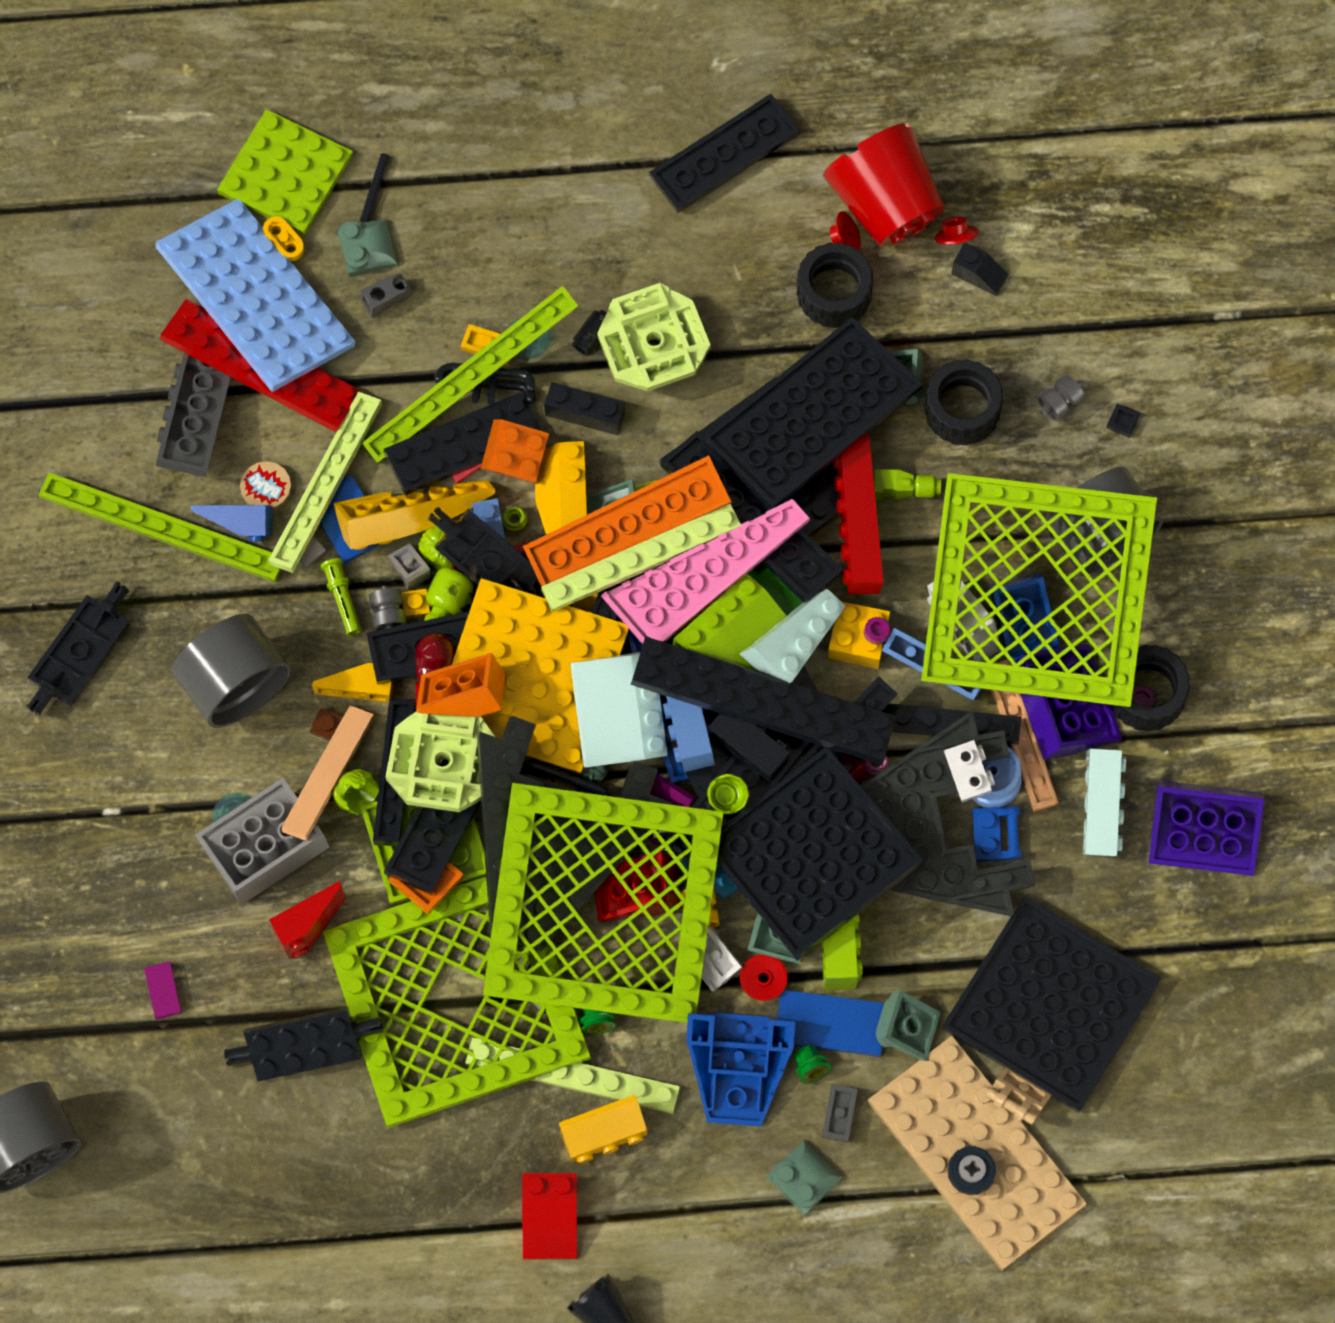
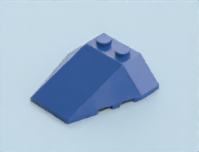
(738, 1063)

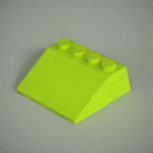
(732, 623)

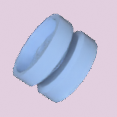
(1007, 781)

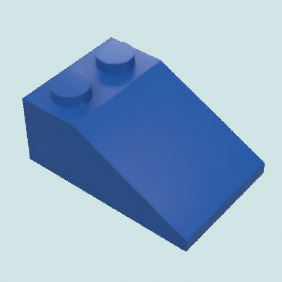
(1032, 598)

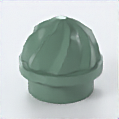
(595, 773)

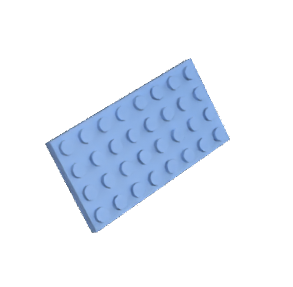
(255, 295)

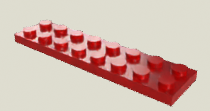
(312, 395)

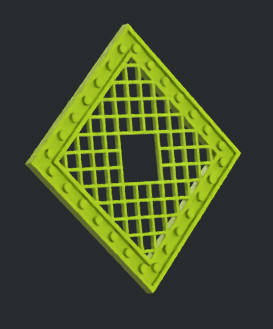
(1140, 518)
(532, 800)
(472, 1083)

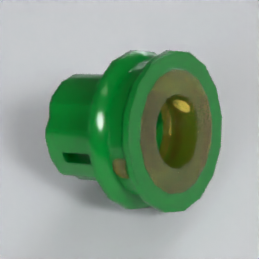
(597, 1022)
(811, 1064)

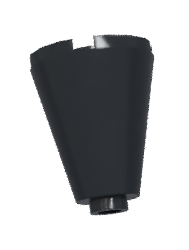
(601, 1304)

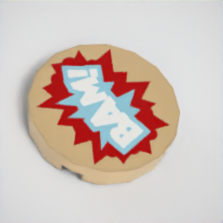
(266, 485)

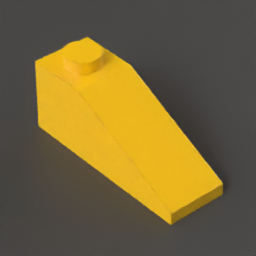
(355, 684)

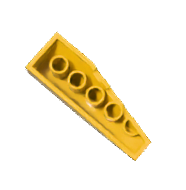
(561, 485)
(386, 517)

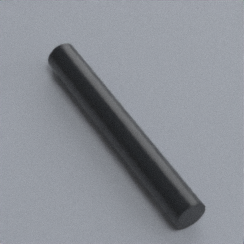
(374, 188)

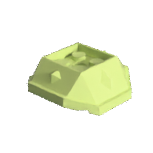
(649, 316)
(417, 748)

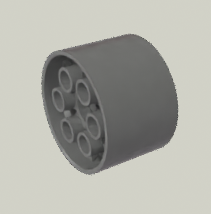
(1113, 480)
(231, 670)
(33, 1135)

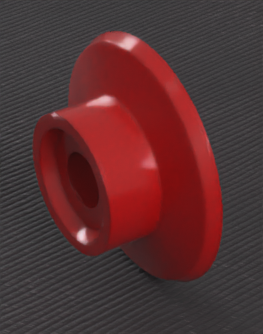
(845, 231)
(956, 231)
(763, 966)

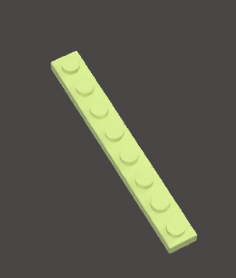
(325, 482)
(639, 558)
(593, 1080)

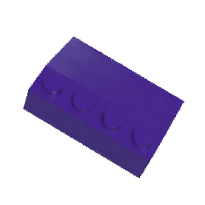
(1067, 725)
(1205, 827)

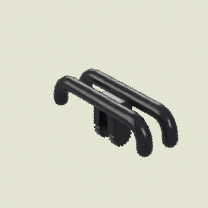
(494, 383)
(562, 779)

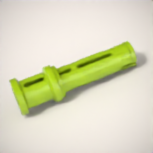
(339, 587)

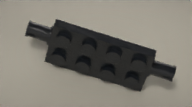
(483, 552)
(79, 650)
(303, 1043)

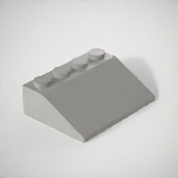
(252, 848)

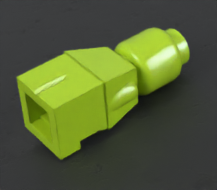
(903, 485)

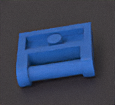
(987, 834)

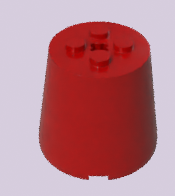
(887, 185)

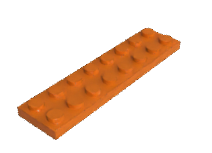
(629, 521)

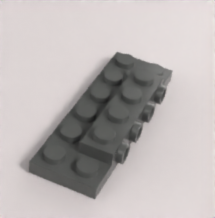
(192, 417)

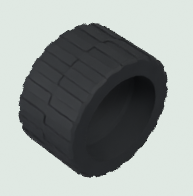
(834, 257)
(963, 374)
(1175, 671)

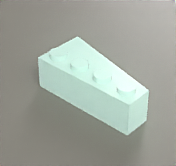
(794, 639)
(1103, 801)

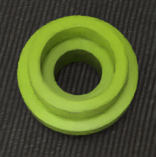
(514, 512)

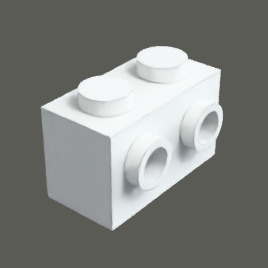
(968, 770)

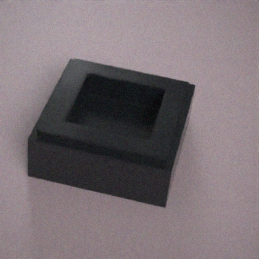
(1123, 420)

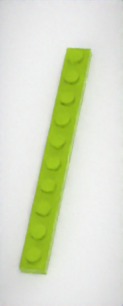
(471, 372)
(159, 526)

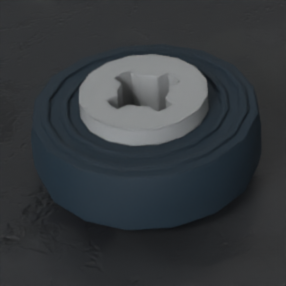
(970, 1180)

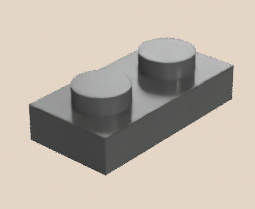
(839, 1113)

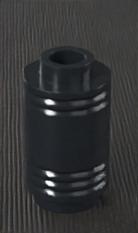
(586, 338)

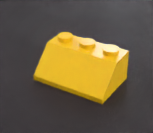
(603, 1129)

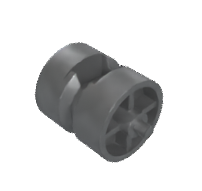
(1058, 399)
(387, 609)

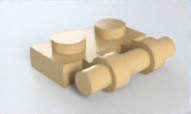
(1020, 1090)

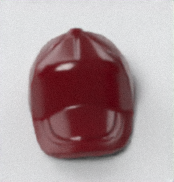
(433, 653)

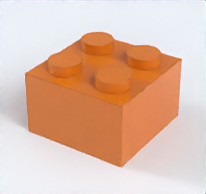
(514, 451)

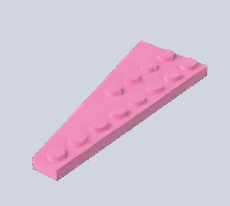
(682, 588)

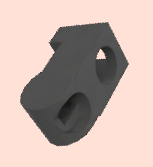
(384, 294)

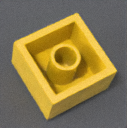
(848, 637)

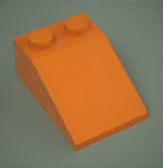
(463, 688)

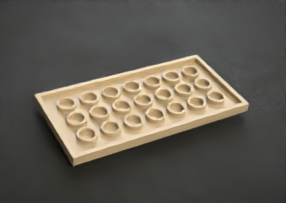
(945, 1107)

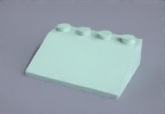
(614, 717)

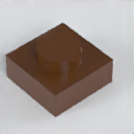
(325, 724)

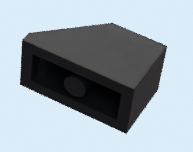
(979, 269)

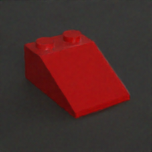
(615, 902)
(304, 922)
(549, 1216)

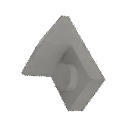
(410, 566)

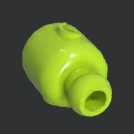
(449, 593)

